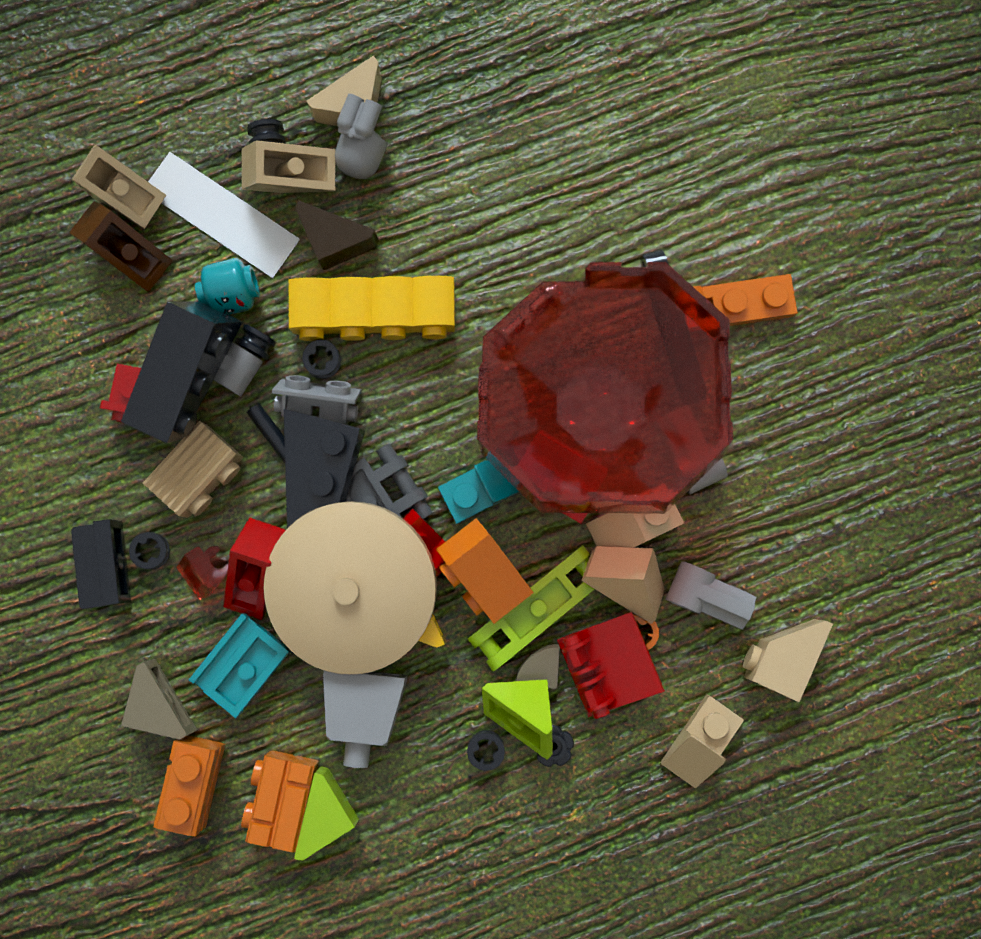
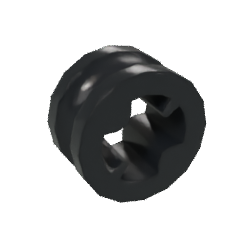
(266, 130)
(255, 342)
(312, 351)
(153, 562)
(498, 754)

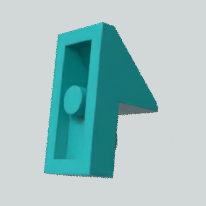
(476, 491)

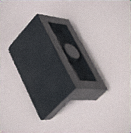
(101, 564)

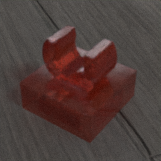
(200, 573)

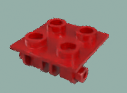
(610, 665)

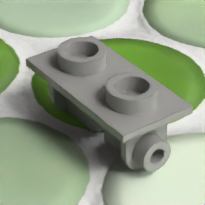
(332, 398)

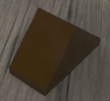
(333, 236)

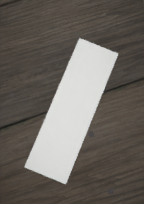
(223, 215)

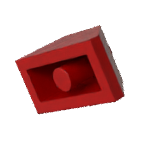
(247, 568)

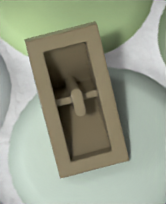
(155, 705)

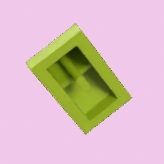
(522, 711)
(326, 815)

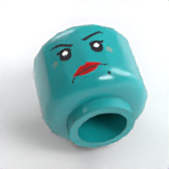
(228, 286)

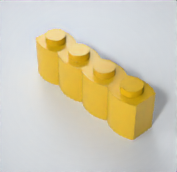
(372, 306)

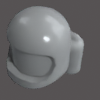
(359, 146)

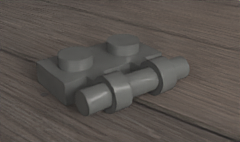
(367, 484)

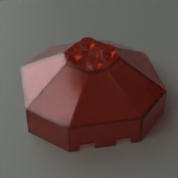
(607, 391)

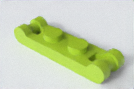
(550, 601)

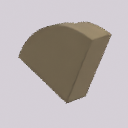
(541, 665)

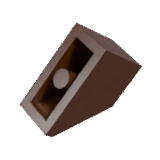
(121, 245)

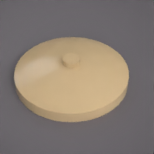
(350, 587)

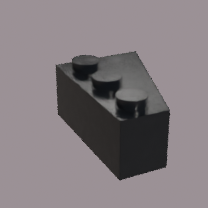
(179, 369)

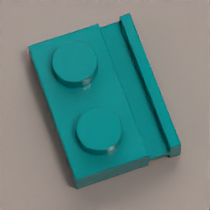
(240, 665)

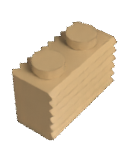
(194, 471)

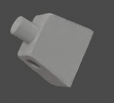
(361, 711)

